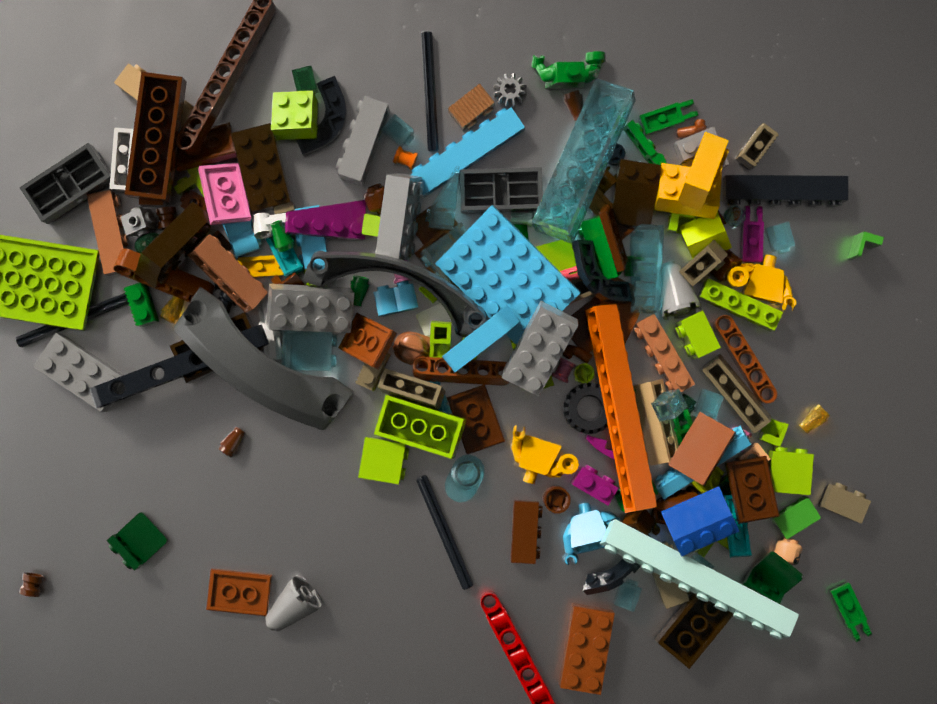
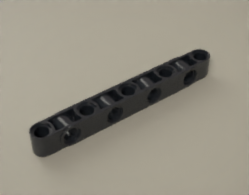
(173, 368)

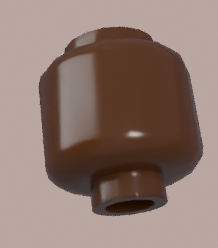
(374, 198)

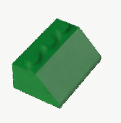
(593, 230)

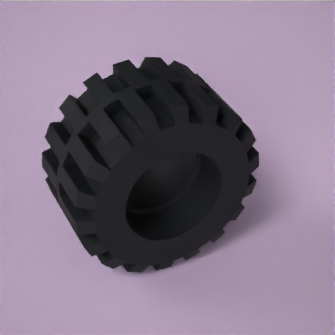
(571, 413)

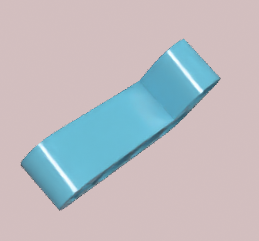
(481, 338)

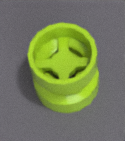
(583, 373)

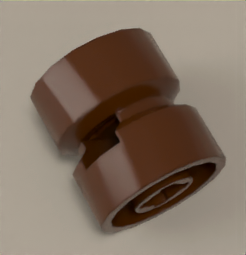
(556, 499)

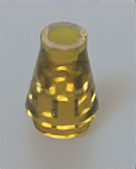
(172, 310)
(814, 418)

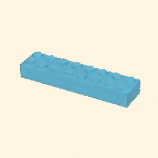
(674, 480)

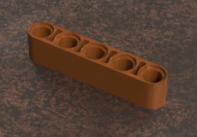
(178, 284)
(753, 365)
(471, 377)

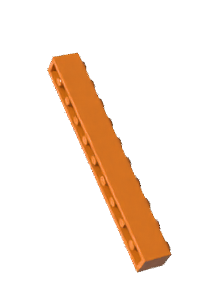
(621, 408)

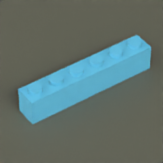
(469, 150)

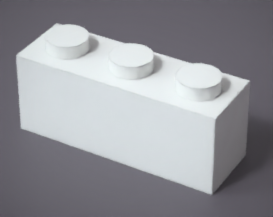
(120, 158)

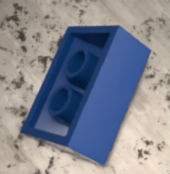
(700, 521)

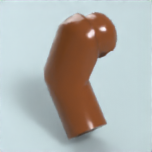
(688, 131)
(579, 352)

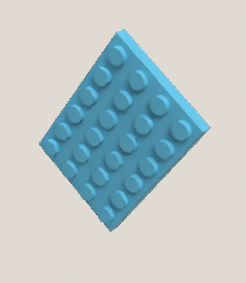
(503, 268)

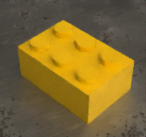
(704, 172)
(669, 190)

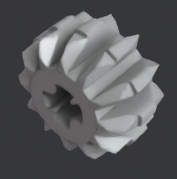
(510, 97)

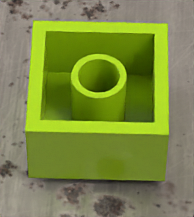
(294, 115)
(697, 335)

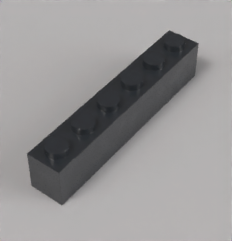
(785, 188)

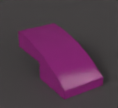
(599, 444)

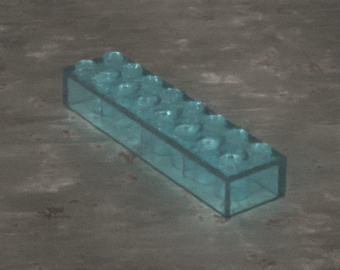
(584, 160)

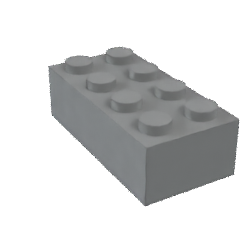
(363, 142)
(399, 215)
(309, 308)
(539, 348)
(75, 368)

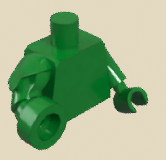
(569, 74)

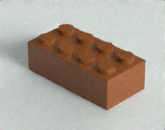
(586, 649)

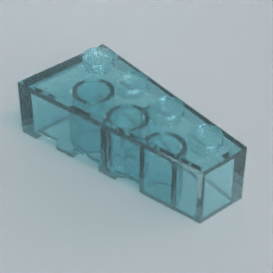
(646, 268)

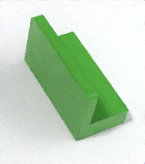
(864, 240)
(796, 517)

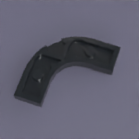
(333, 119)
(594, 280)
(610, 578)

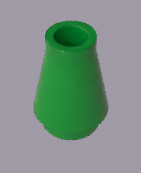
(282, 240)
(360, 287)

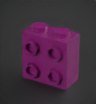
(597, 487)

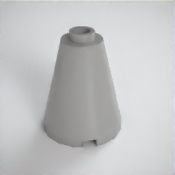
(677, 293)
(293, 605)

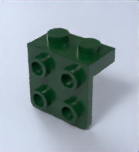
(137, 541)
(772, 577)

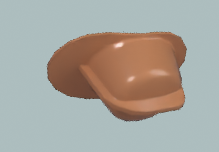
(410, 346)

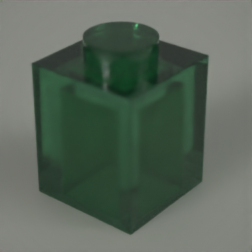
(305, 79)

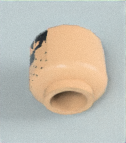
(789, 550)

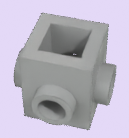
(139, 222)

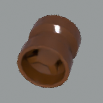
(166, 216)
(31, 584)

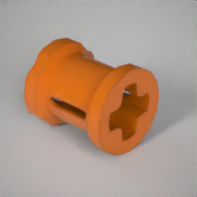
(405, 158)

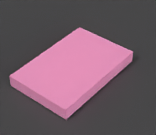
(224, 193)

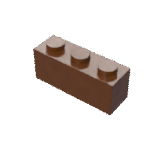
(525, 531)

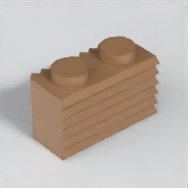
(471, 107)

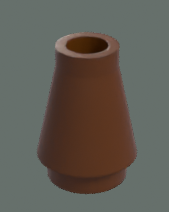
(574, 103)
(232, 442)

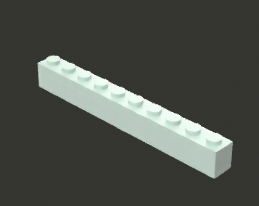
(699, 579)

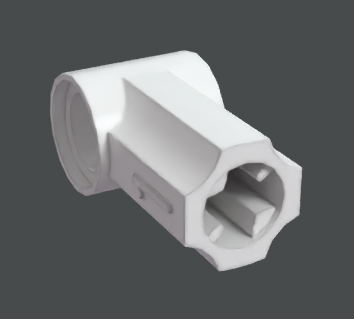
(262, 223)

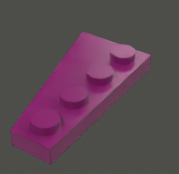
(330, 221)

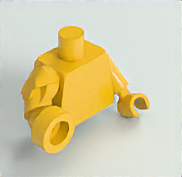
(763, 282)
(539, 457)

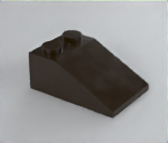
(635, 192)

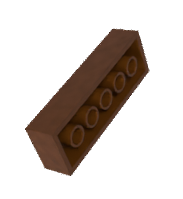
(155, 136)

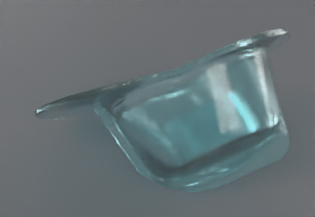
(464, 478)

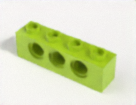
(740, 305)

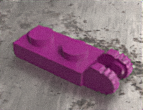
(752, 236)

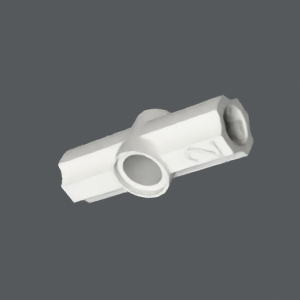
(274, 349)

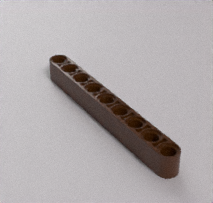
(227, 83)

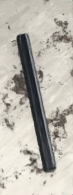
(430, 94)
(94, 311)
(444, 532)

